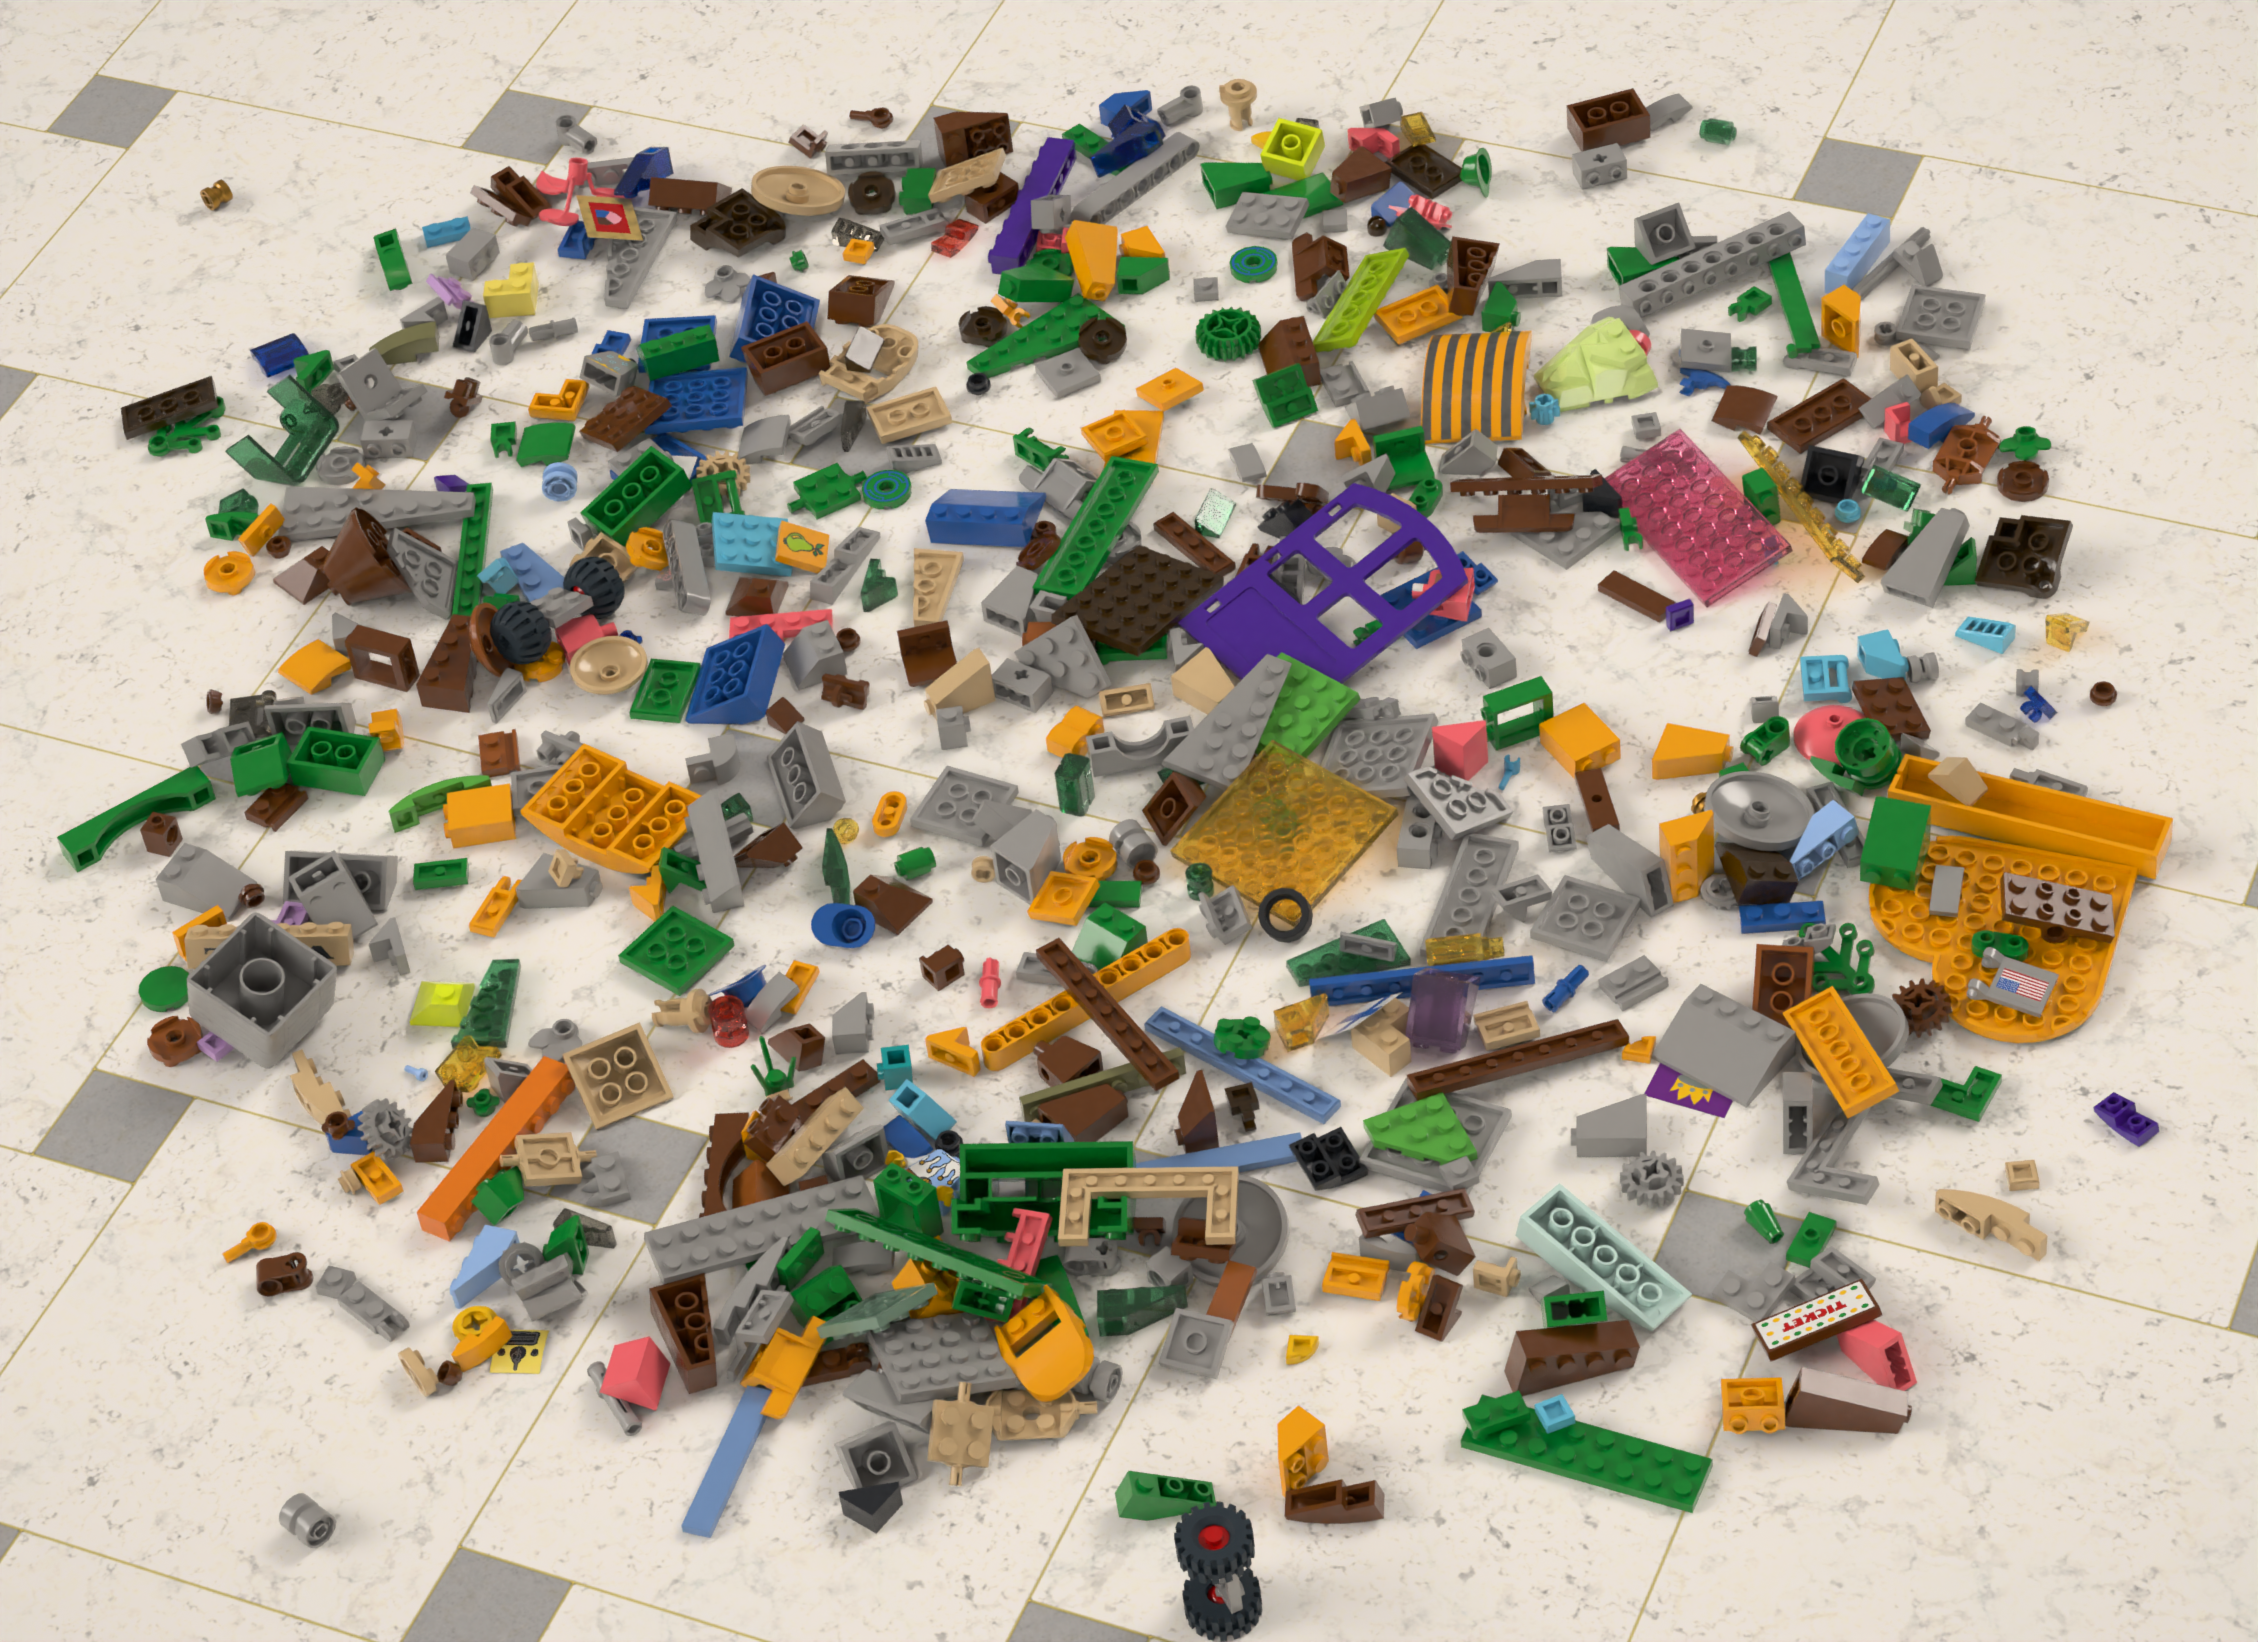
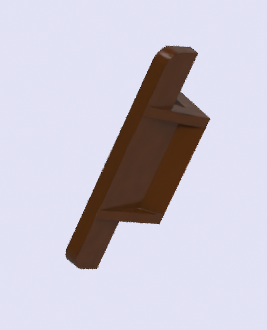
(1315, 259)
(1524, 514)

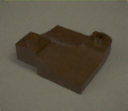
(738, 225)
(2025, 555)

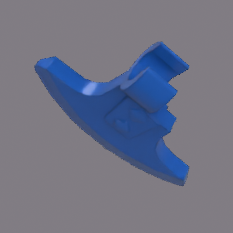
(1700, 379)

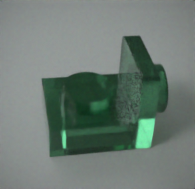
(239, 502)

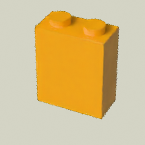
(1579, 740)
(479, 816)

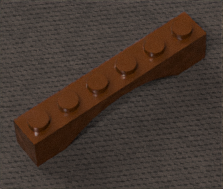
(723, 1157)

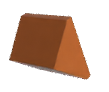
(756, 1185)

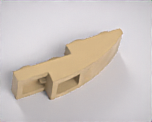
(313, 1094)
(1986, 1215)

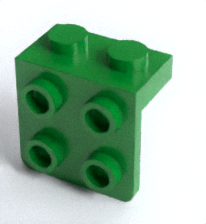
(1406, 454)
(798, 1259)

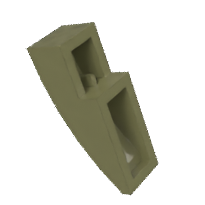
(408, 342)

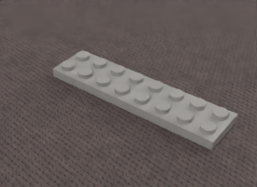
(751, 1230)

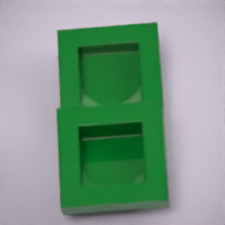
(229, 524)
(1835, 774)

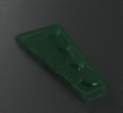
(1330, 962)
(493, 1006)

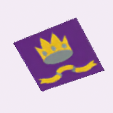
(1683, 1091)

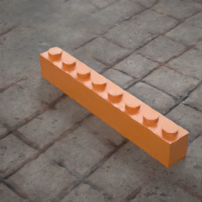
(522, 1114)

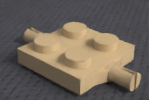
(547, 1159)
(960, 1434)

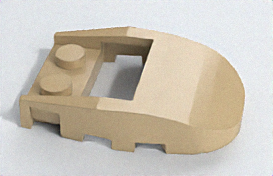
(894, 360)

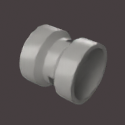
(1923, 667)

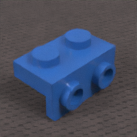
(576, 242)

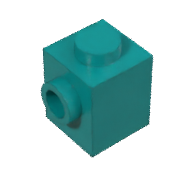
(895, 1066)

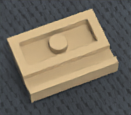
(1506, 1025)

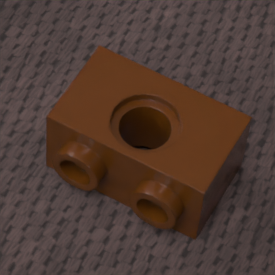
(992, 201)

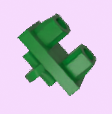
(1919, 520)

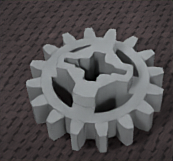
(385, 1129)
(1651, 1179)

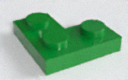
(1972, 1097)

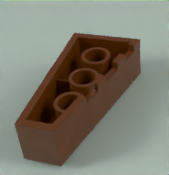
(1468, 270)
(450, 670)
(685, 1326)
(1569, 1354)

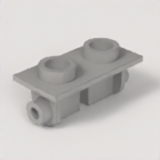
(1327, 295)

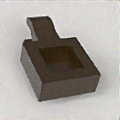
(1243, 1101)

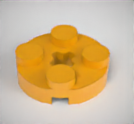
(641, 555)
(218, 573)
(546, 669)
(1093, 847)
(1413, 1293)

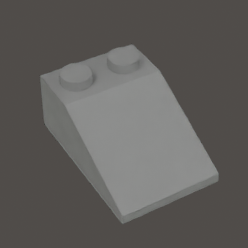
(201, 881)

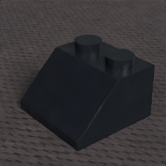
(1831, 474)

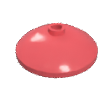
(1819, 728)

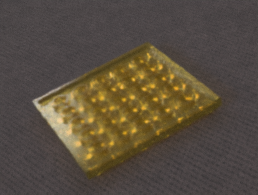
(1285, 828)

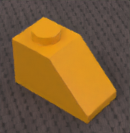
(1140, 244)

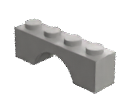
(1113, 755)

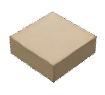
(2022, 1175)

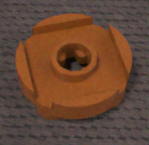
(171, 1052)

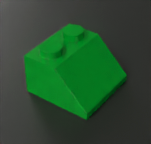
(1108, 937)

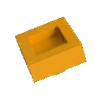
(858, 251)

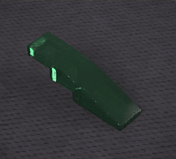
(836, 870)

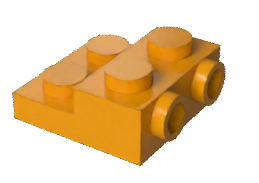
(1753, 1404)

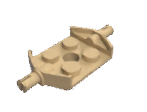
(1054, 1419)

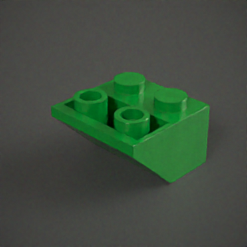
(260, 765)
(824, 1297)

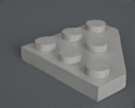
(1569, 547)
(426, 571)
(1068, 658)
(1456, 803)

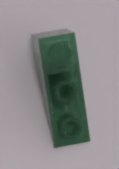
(1136, 1308)

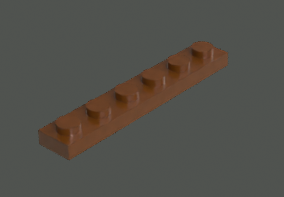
(1537, 485)

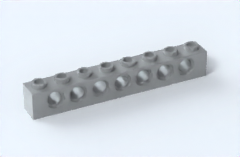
(1713, 264)

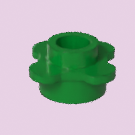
(483, 1103)

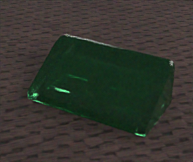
(1890, 488)
(1214, 514)

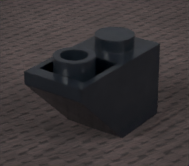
(1284, 518)

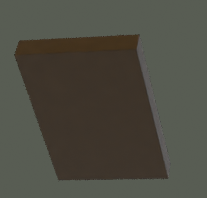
(1425, 170)

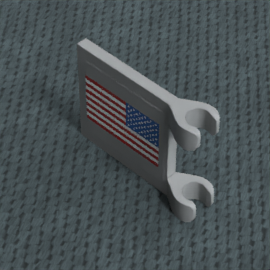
(2014, 985)

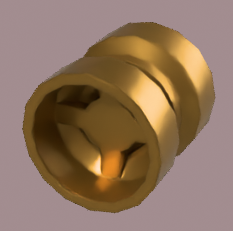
(217, 194)

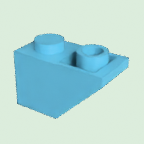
(1881, 655)
(921, 1110)

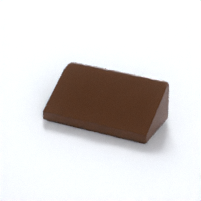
(1521, 464)

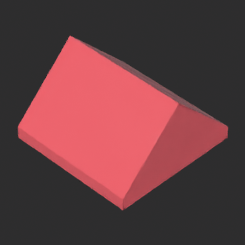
(1460, 748)
(636, 1373)

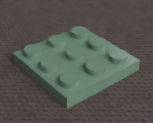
(877, 1311)

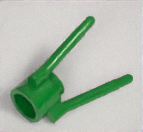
(775, 1079)

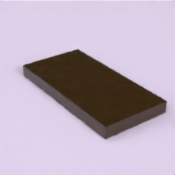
(169, 407)

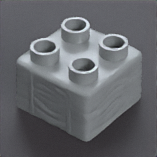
(261, 990)

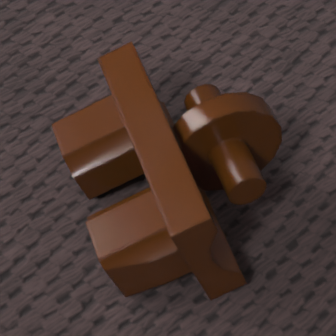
(463, 396)
(845, 691)

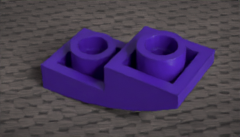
(2122, 1117)

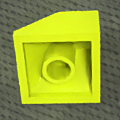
(441, 1003)

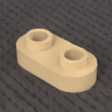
(414, 1366)

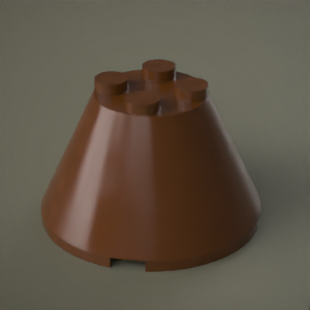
(360, 561)

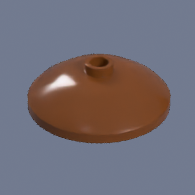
(482, 643)

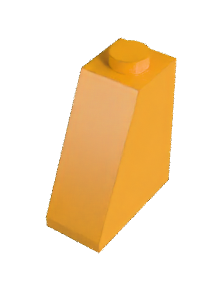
(1690, 752)

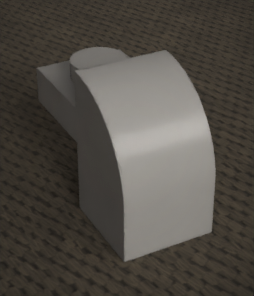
(720, 763)

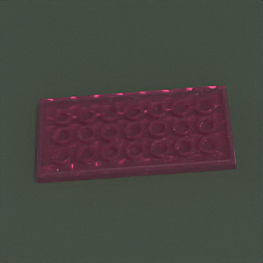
(1697, 518)

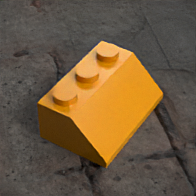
(1688, 853)

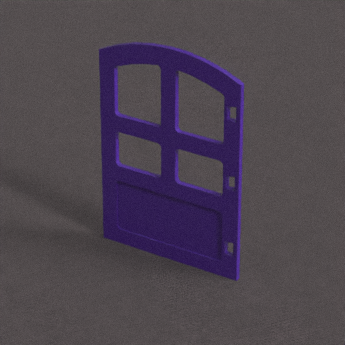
(1264, 619)

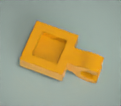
(1009, 309)

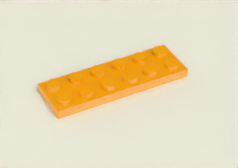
(1840, 1052)

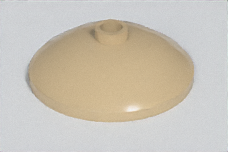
(608, 665)

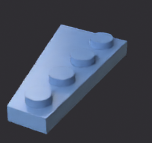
(534, 573)

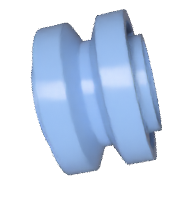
(559, 481)

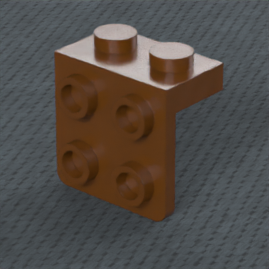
(926, 652)

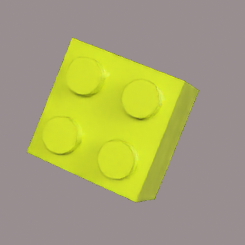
(1292, 149)

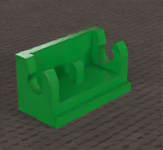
(1035, 451)

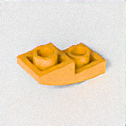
(475, 1349)

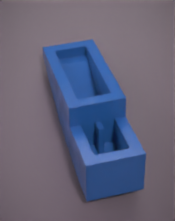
(1937, 423)

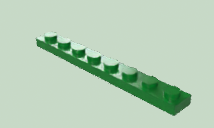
(473, 551)

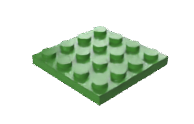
(1306, 709)

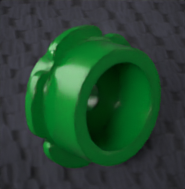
(799, 261)

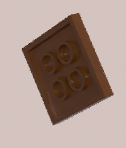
(625, 418)

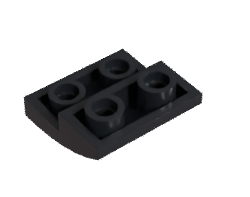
(1328, 1159)

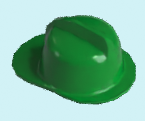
(1477, 171)

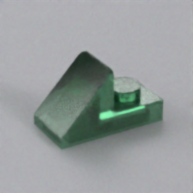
(877, 588)

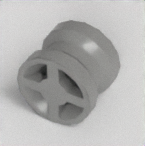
(2025, 680)

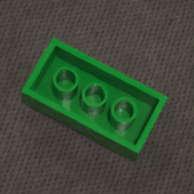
(637, 497)

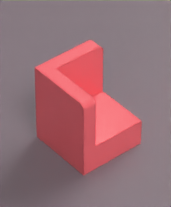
(1897, 421)

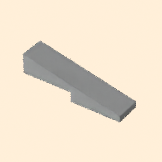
(847, 559)

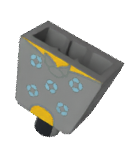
(609, 371)

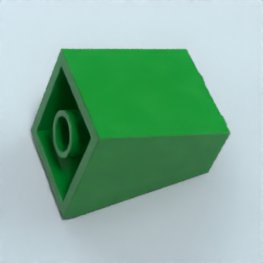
(1896, 843)

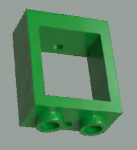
(1512, 697)
(908, 1203)

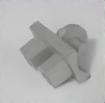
(557, 746)

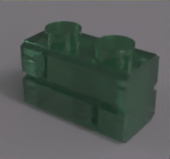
(1074, 784)

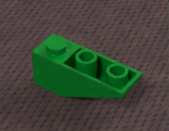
(1160, 1496)

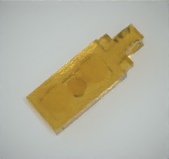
(1463, 949)

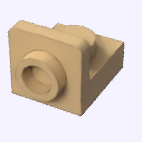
(1496, 1279)

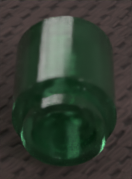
(1718, 131)

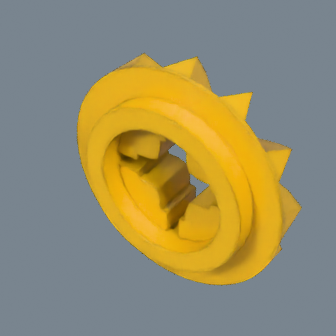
(464, 1321)

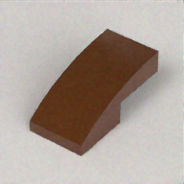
(1884, 549)

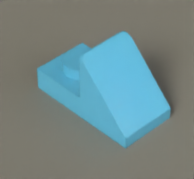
(499, 576)

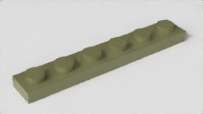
(1120, 1078)

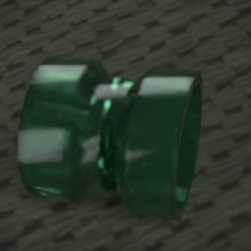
(1743, 359)
(1199, 879)

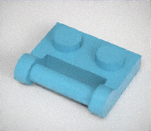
(1816, 678)

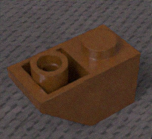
(800, 1042)

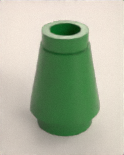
(1764, 1221)

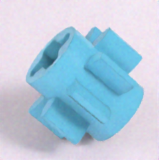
(1544, 409)

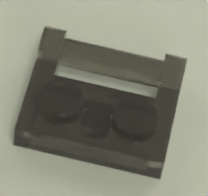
(246, 710)

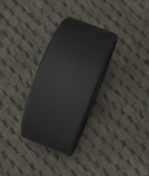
(1278, 895)

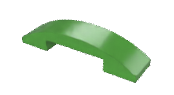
(431, 798)

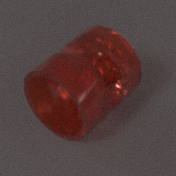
(728, 1021)

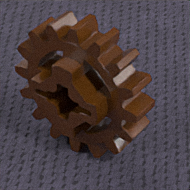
(1924, 1006)

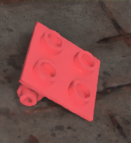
(1431, 211)

